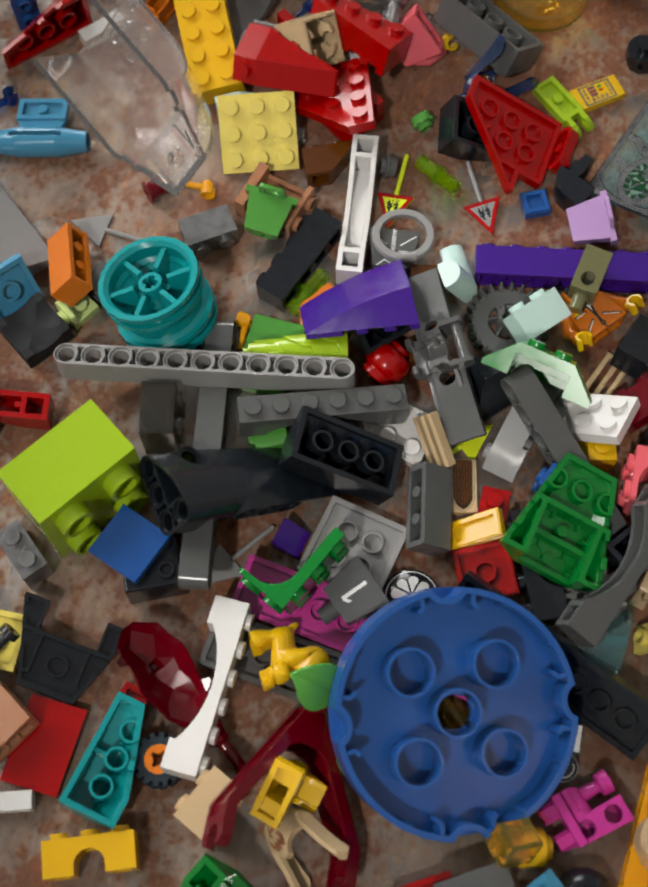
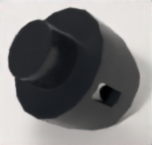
(637, 53)

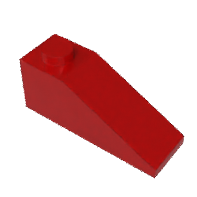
(26, 409)

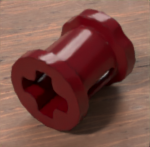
(152, 191)

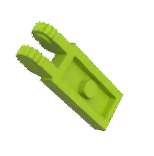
(562, 105)

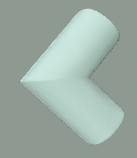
(457, 273)

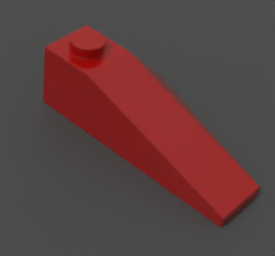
(54, 25)
(274, 62)

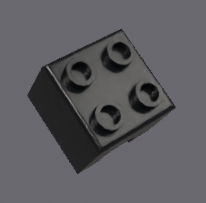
(161, 577)

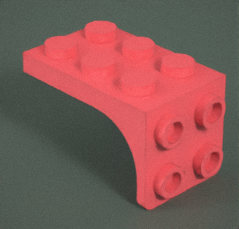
(633, 474)

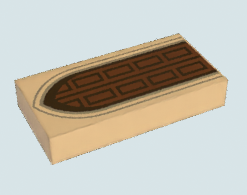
(464, 488)

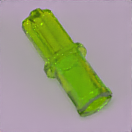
(437, 174)
(314, 283)

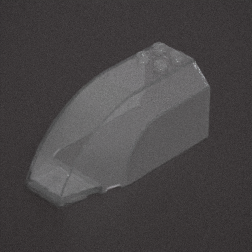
(137, 95)

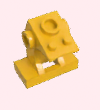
(284, 785)

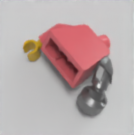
(425, 43)

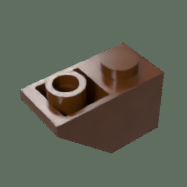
(325, 162)

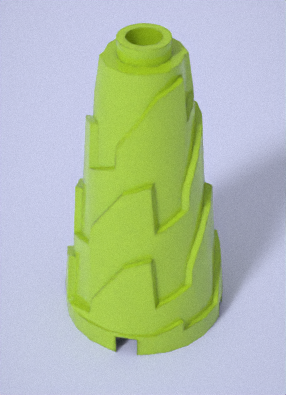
(300, 345)

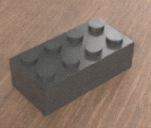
(477, 26)

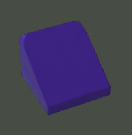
(290, 538)

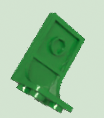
(295, 591)

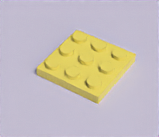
(258, 130)

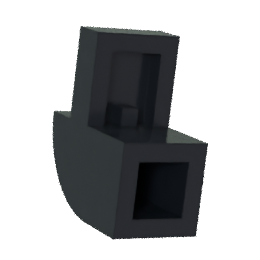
(570, 185)

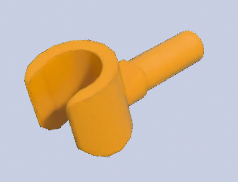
(206, 189)
(244, 321)

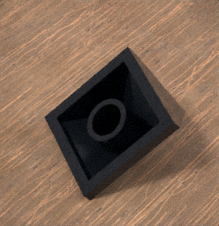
(487, 388)

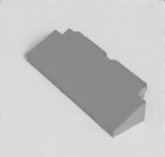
(20, 237)

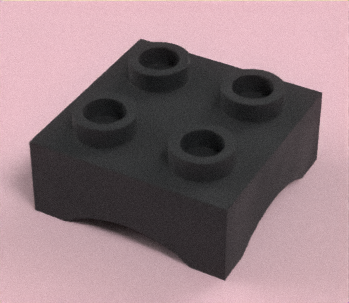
(35, 330)

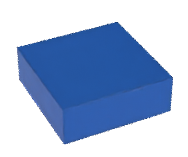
(534, 204)

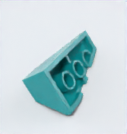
(105, 773)

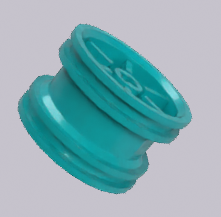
(158, 294)

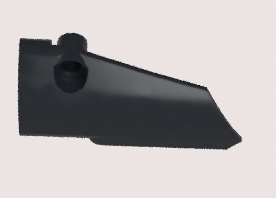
(216, 483)

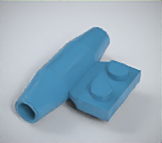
(43, 131)

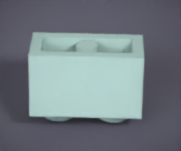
(536, 316)

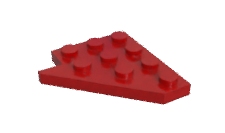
(351, 108)
(513, 133)

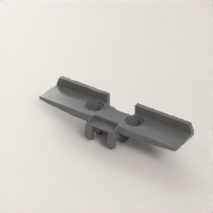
(457, 401)

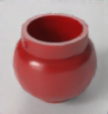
(387, 364)

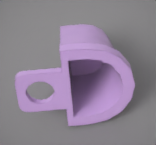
(592, 221)

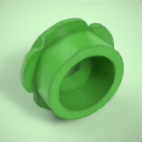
(422, 121)

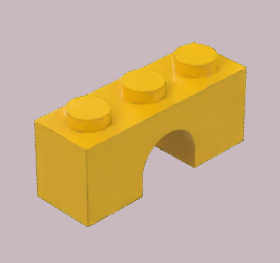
(63, 853)

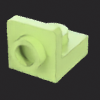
(79, 313)

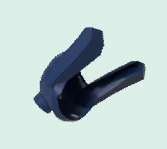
(493, 52)

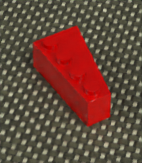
(367, 34)

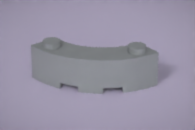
(512, 443)

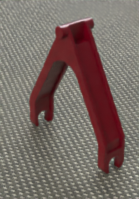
(307, 737)

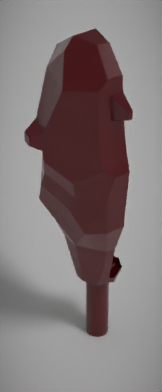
(168, 678)

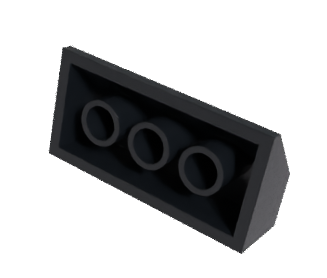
(342, 456)

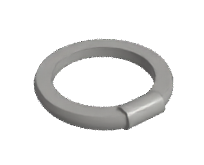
(405, 257)

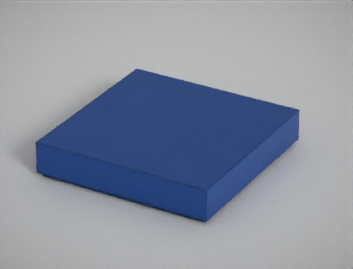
(129, 544)

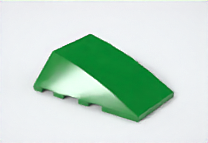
(566, 526)

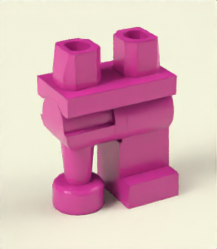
(578, 819)

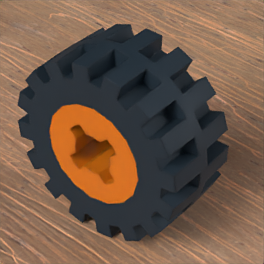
(147, 753)

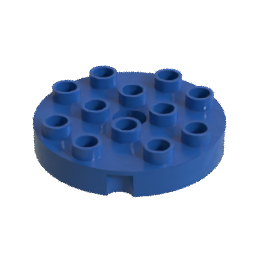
(389, 725)

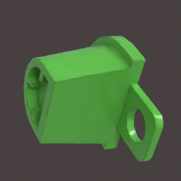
(267, 210)

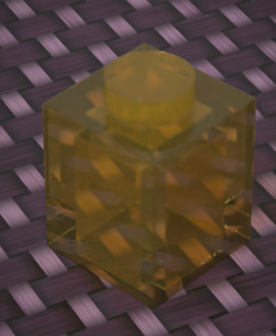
(514, 843)

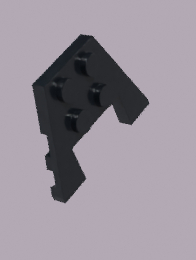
(56, 664)

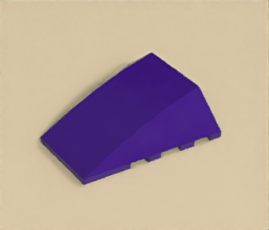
(362, 302)

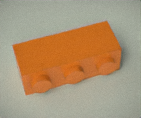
(69, 265)

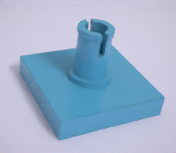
(15, 285)

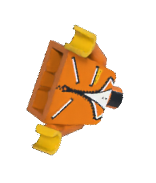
(598, 320)

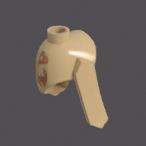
(280, 843)

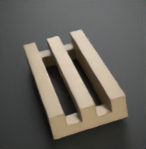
(597, 372)
(434, 439)

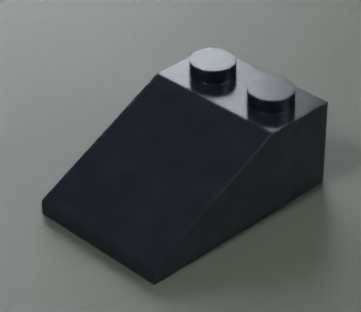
(458, 132)

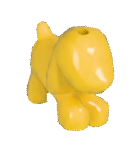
(284, 654)

